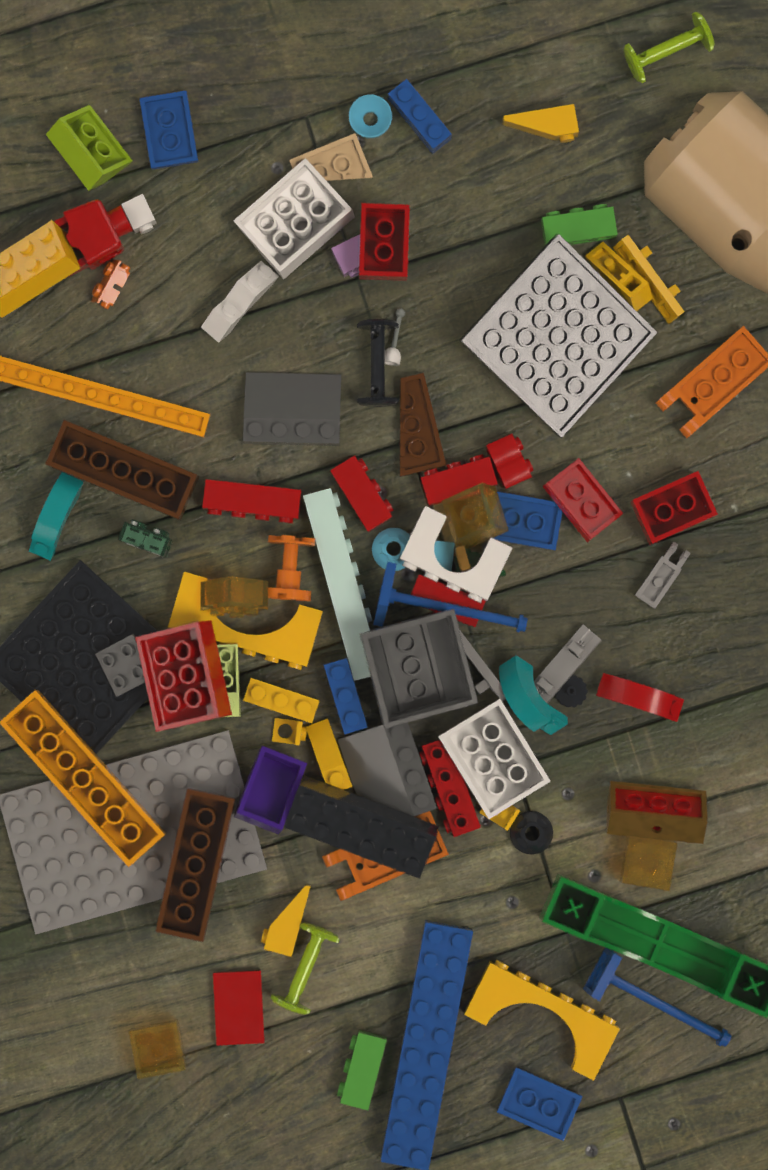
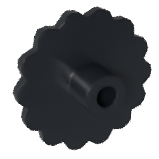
(572, 692)

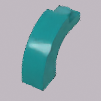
(54, 515)
(524, 699)

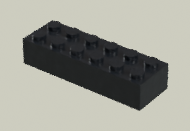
(361, 826)

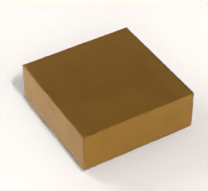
(462, 558)

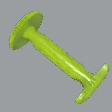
(677, 43)
(307, 962)

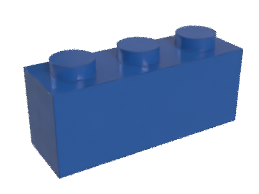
(419, 116)
(345, 696)

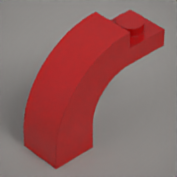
(640, 697)

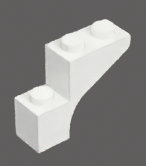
(239, 301)

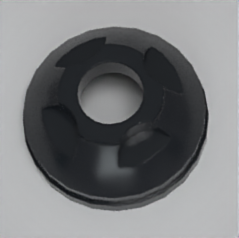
(518, 829)

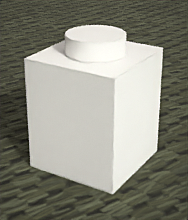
(139, 214)

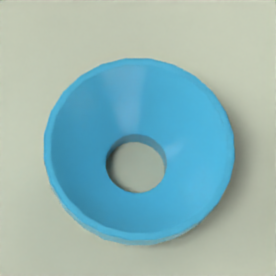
(370, 104)
(382, 540)

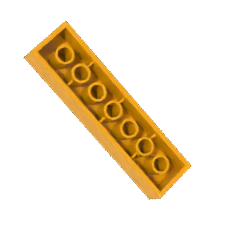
(82, 778)

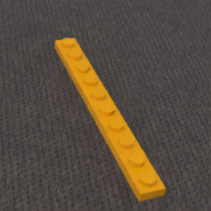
(103, 397)

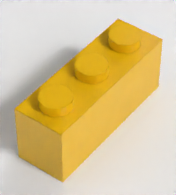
(281, 700)

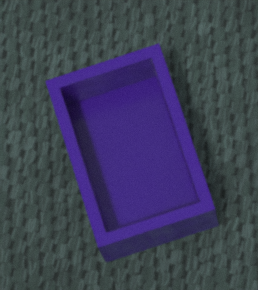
(270, 790)

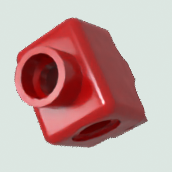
(95, 232)

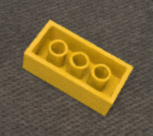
(34, 266)

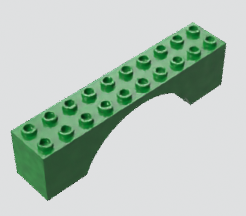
(657, 943)

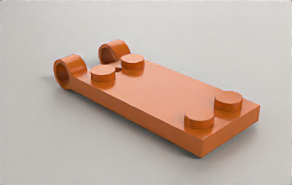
(718, 379)
(373, 872)

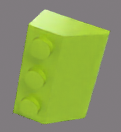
(88, 147)

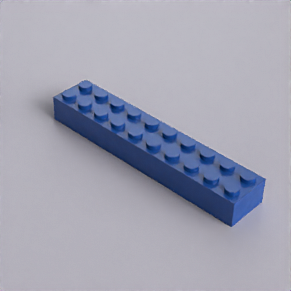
(426, 1045)

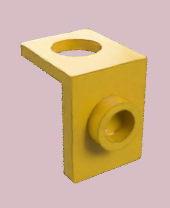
(298, 731)
(505, 817)

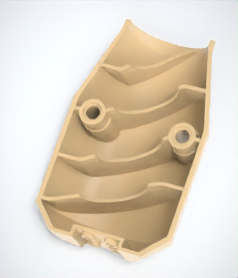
(716, 183)

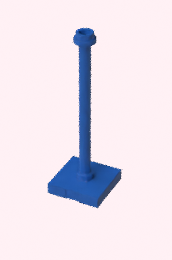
(389, 595)
(604, 974)

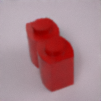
(509, 461)

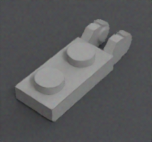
(661, 577)

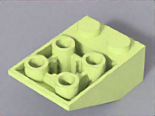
(230, 665)

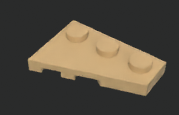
(338, 160)

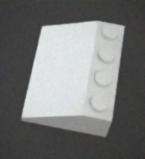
(294, 218)
(494, 758)

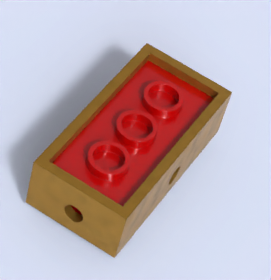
(656, 812)

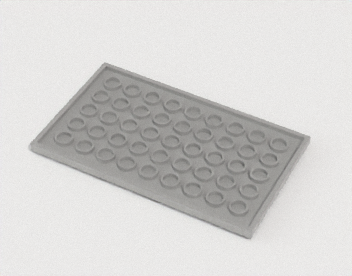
(77, 876)

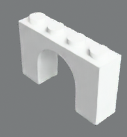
(420, 554)

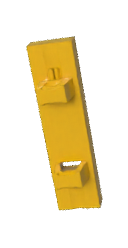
(662, 296)

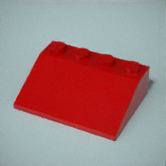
(183, 675)

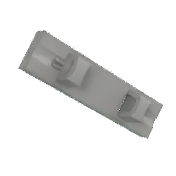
(566, 663)
(489, 680)

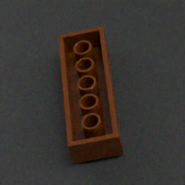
(122, 470)
(195, 864)

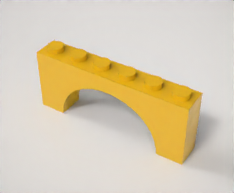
(289, 643)
(503, 988)

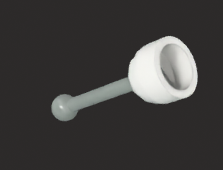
(392, 355)

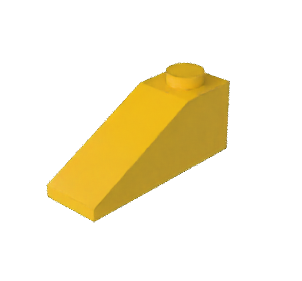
(551, 123)
(620, 275)
(328, 755)
(285, 928)

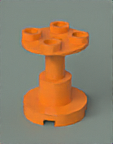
(289, 578)

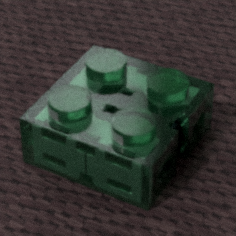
(151, 541)

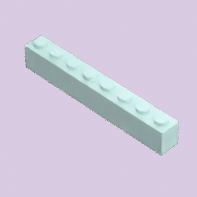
(340, 576)

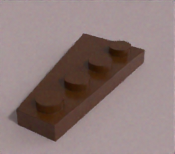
(419, 434)

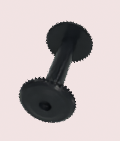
(378, 328)

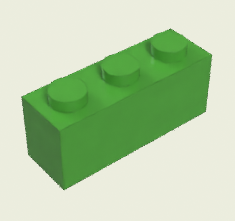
(581, 225)
(362, 1069)

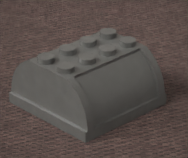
(418, 668)

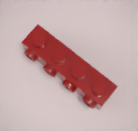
(251, 500)
(451, 788)

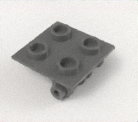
(122, 665)

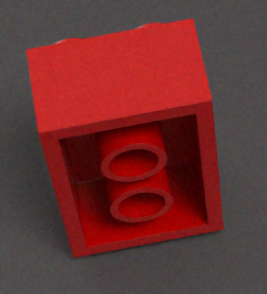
(384, 242)
(673, 507)

